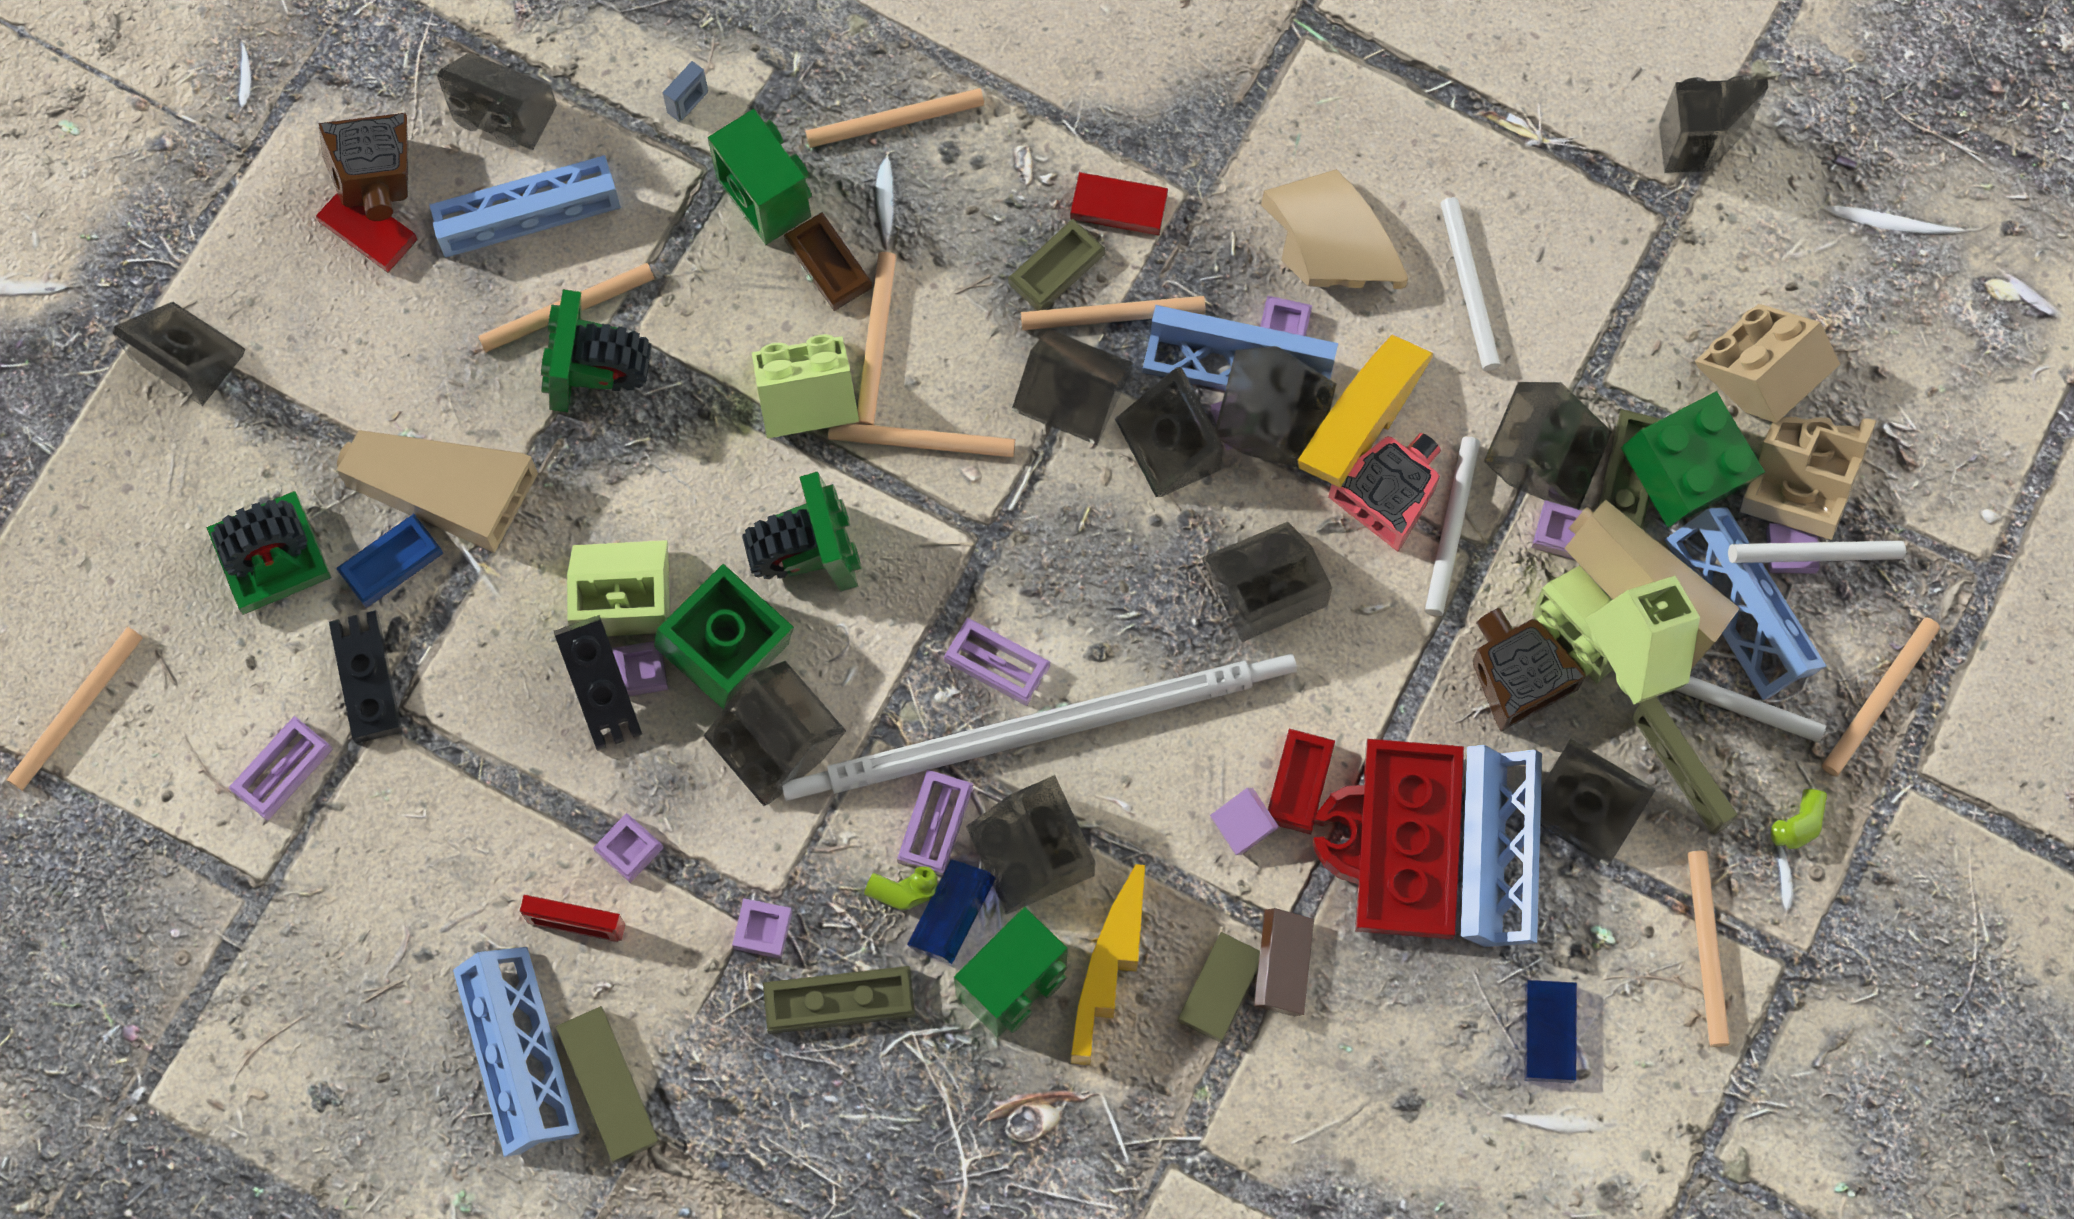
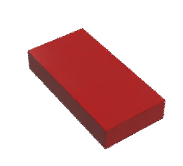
(1119, 203)
(379, 241)
(1300, 780)
(572, 918)

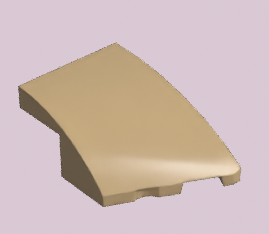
(1332, 234)
(1807, 473)

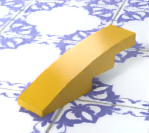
(1364, 410)
(1114, 951)

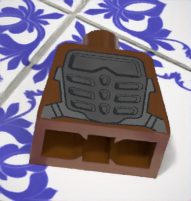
(368, 161)
(1522, 668)

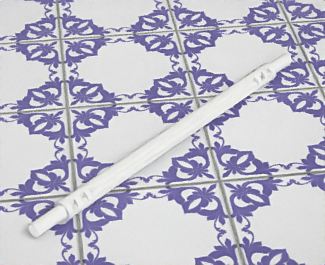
(1039, 727)

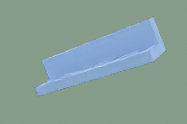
(527, 212)
(1224, 338)
(1761, 598)
(1485, 846)
(504, 1050)

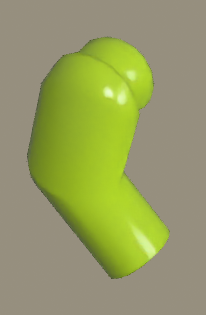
(1804, 826)
(906, 893)

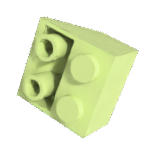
(804, 386)
(621, 584)
(1562, 611)
(1648, 638)

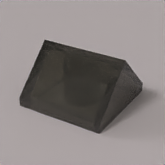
(179, 350)
(1071, 386)
(1171, 435)
(1591, 802)

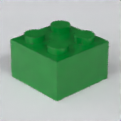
(761, 175)
(1692, 459)
(722, 635)
(1012, 973)

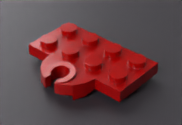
(1400, 838)

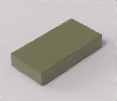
(1056, 265)
(1220, 987)

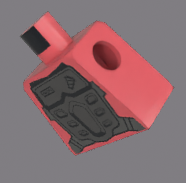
(1390, 487)

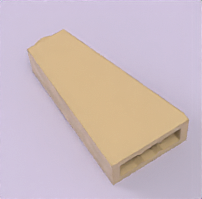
(443, 483)
(1627, 557)

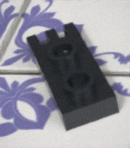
(366, 679)
(597, 680)

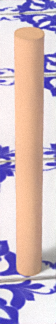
(894, 118)
(589, 298)
(1107, 313)
(876, 338)
(923, 439)
(1880, 697)
(74, 708)
(1708, 949)

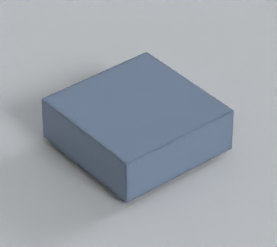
(685, 91)

